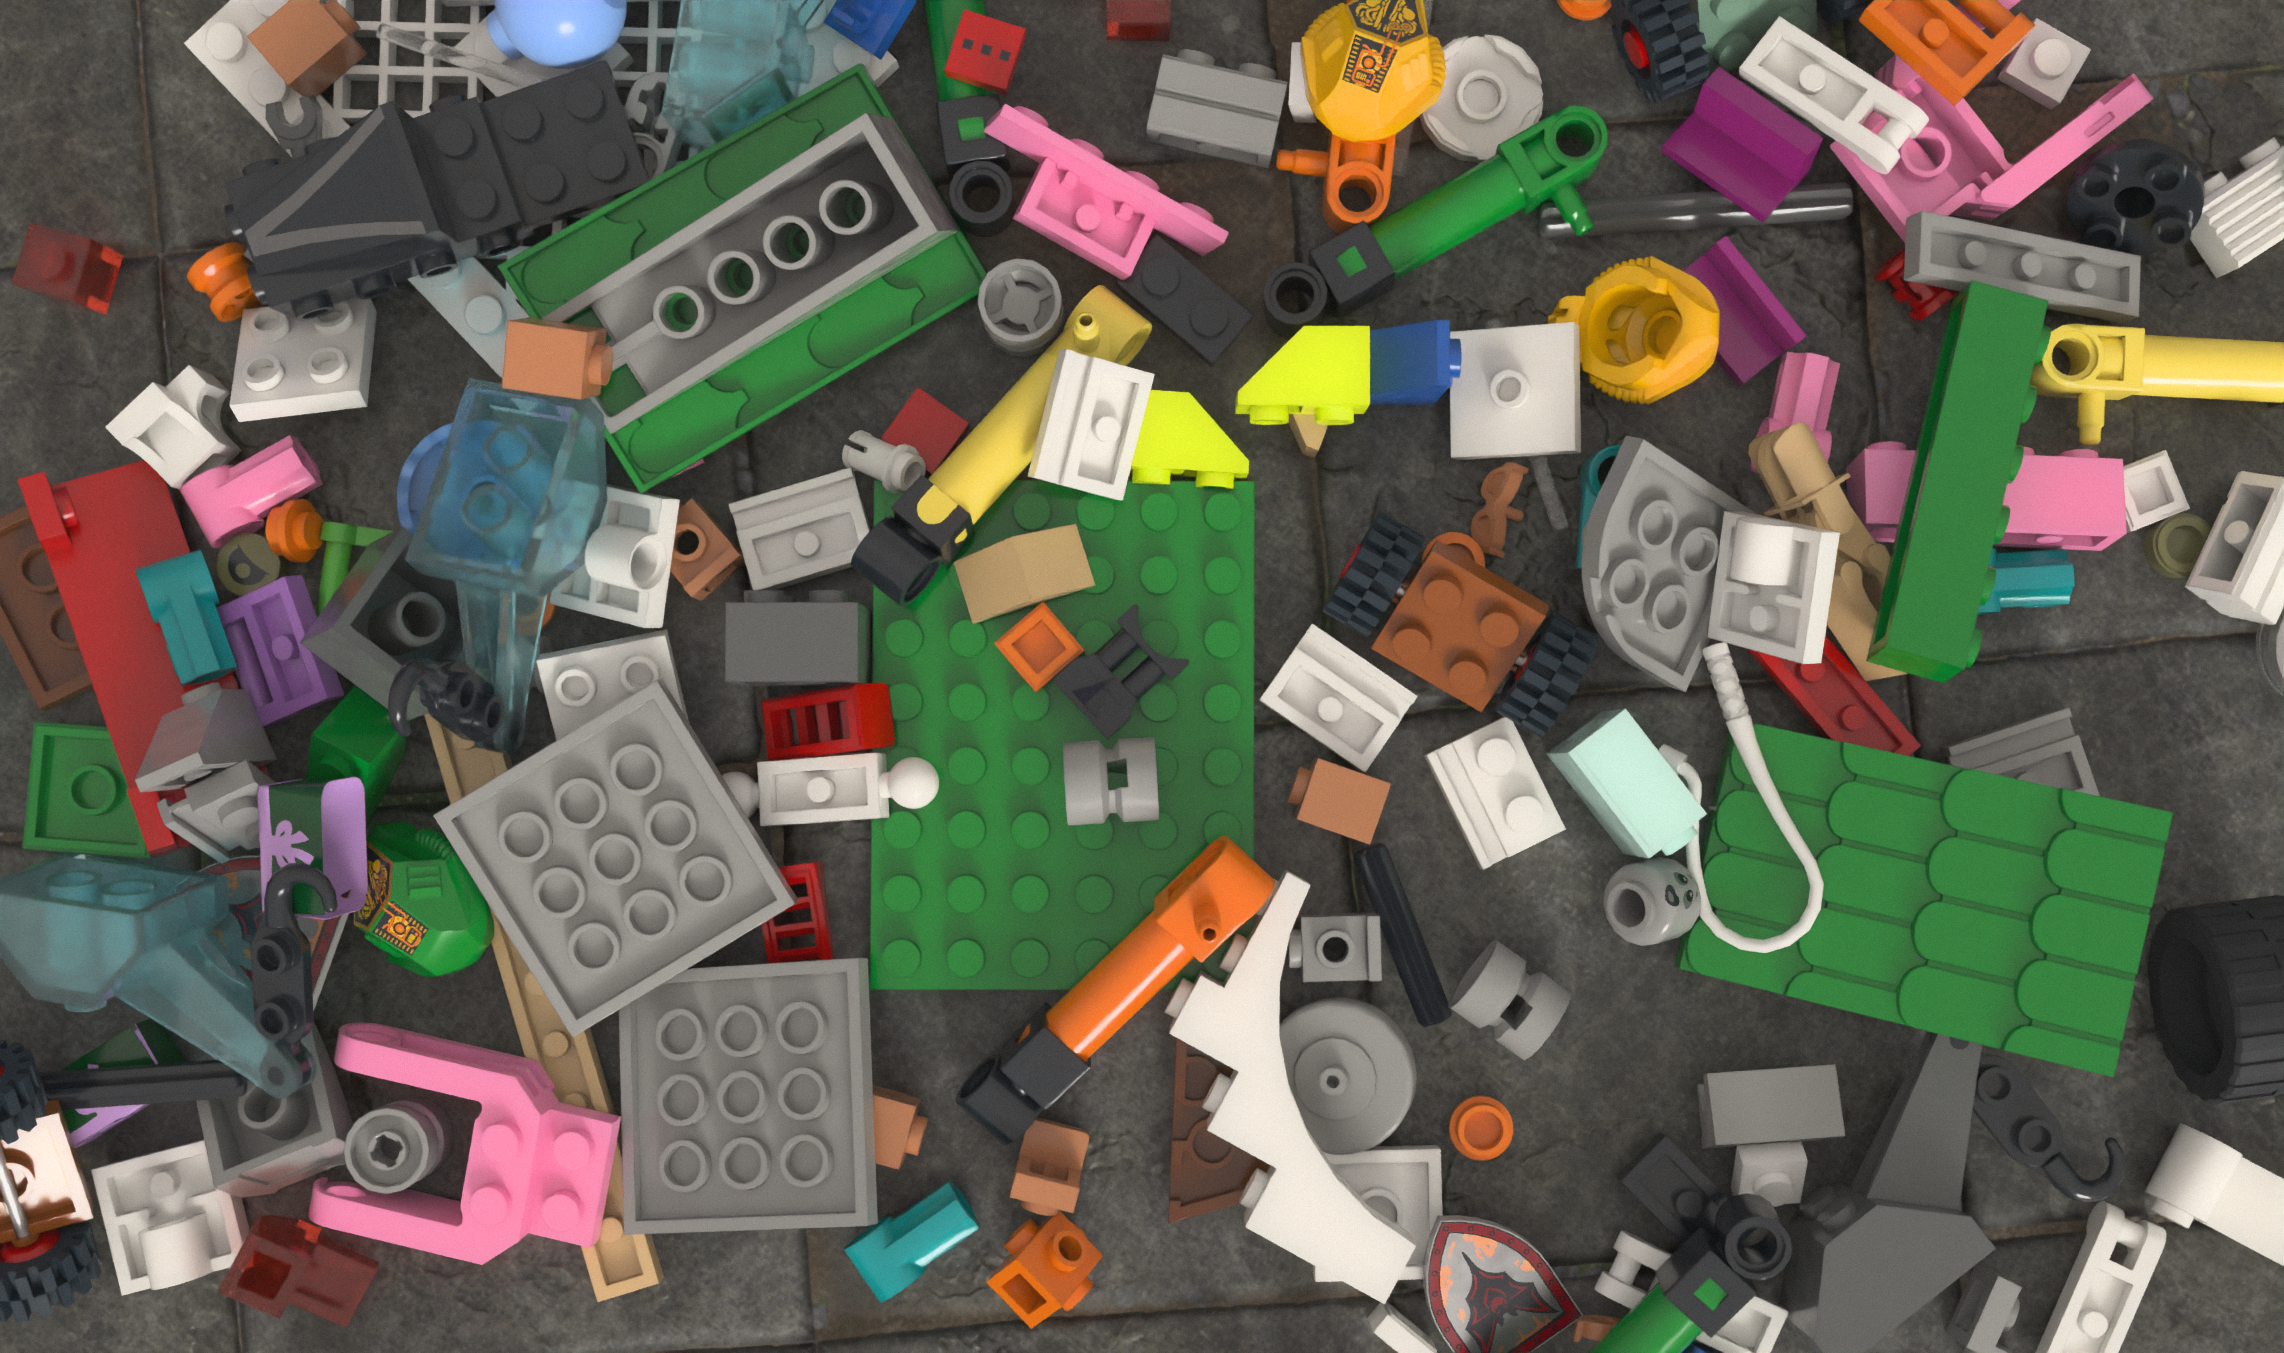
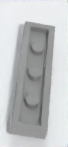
(2065, 273)

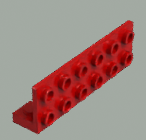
(94, 540)

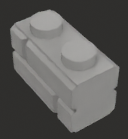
(1216, 108)

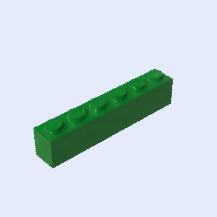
(1959, 483)

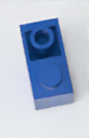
(1413, 363)

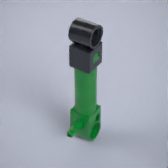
(963, 111)
(1367, 259)
(1704, 1281)

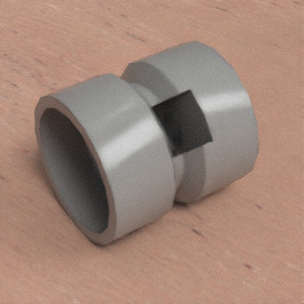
(1021, 307)
(1088, 785)
(1491, 986)
(398, 1144)

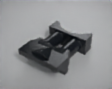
(1096, 689)

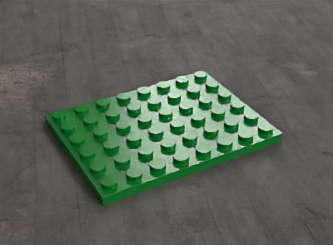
(989, 873)

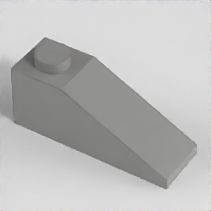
(204, 738)

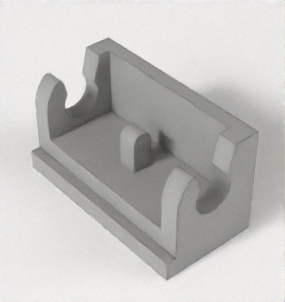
(1770, 1106)

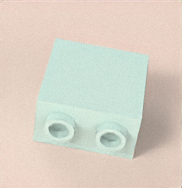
(1628, 785)

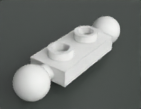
(833, 788)

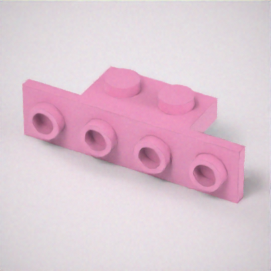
(1093, 204)

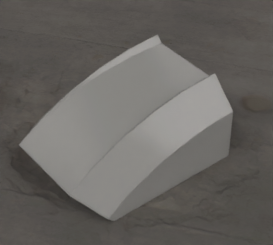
(272, 1142)

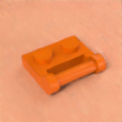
(1944, 42)

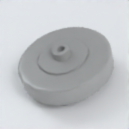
(1347, 1072)

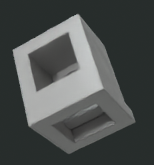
(1362, 942)

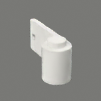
(2220, 1189)

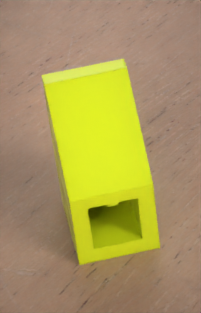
(1313, 373)
(1184, 442)

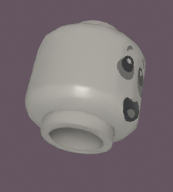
(1652, 901)

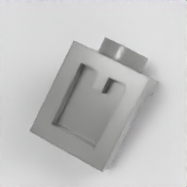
(1985, 1311)

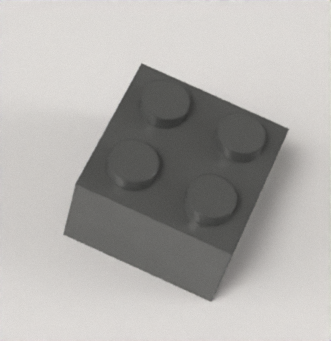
(385, 618)
(798, 642)

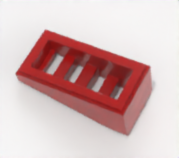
(864, 721)
(773, 932)

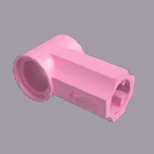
(1803, 395)
(238, 497)

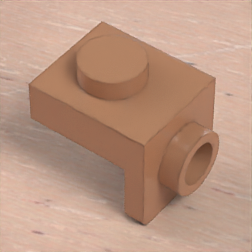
(1049, 1167)

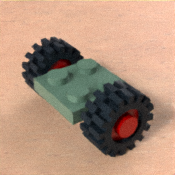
(1684, 41)

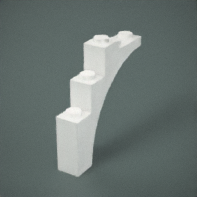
(1301, 1196)

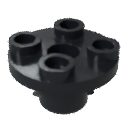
(2136, 197)

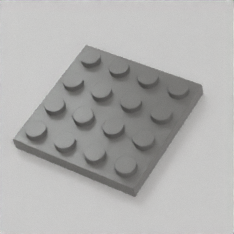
(616, 857)
(749, 1100)

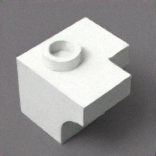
(178, 427)

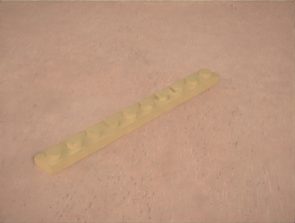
(616, 1260)

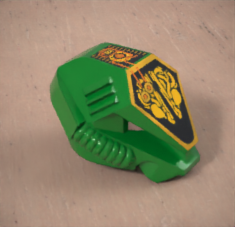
(422, 902)

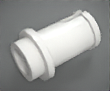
(892, 465)

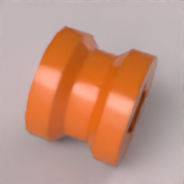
(225, 281)

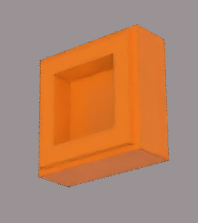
(1039, 647)

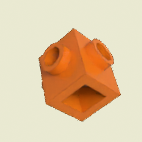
(1045, 1268)

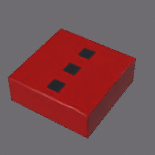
(985, 52)

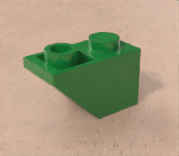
(360, 744)

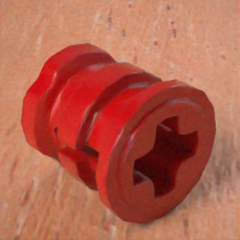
(1920, 297)

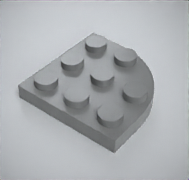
(1654, 561)

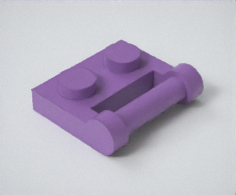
(270, 660)

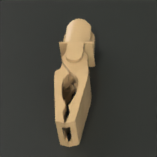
(1811, 496)

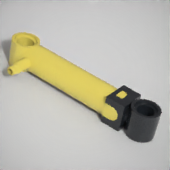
(939, 512)

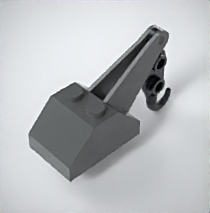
(1896, 1234)

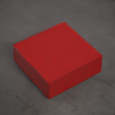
(928, 428)

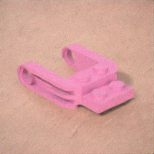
(1959, 164)
(529, 1161)

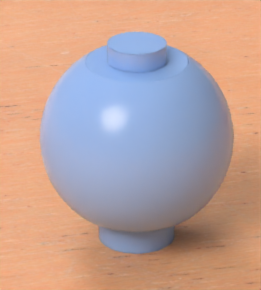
(557, 31)

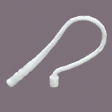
(1742, 731)

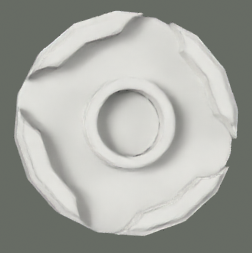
(1485, 98)

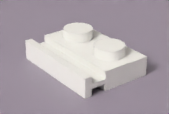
(1090, 424)
(801, 530)
(1338, 698)
(1494, 792)

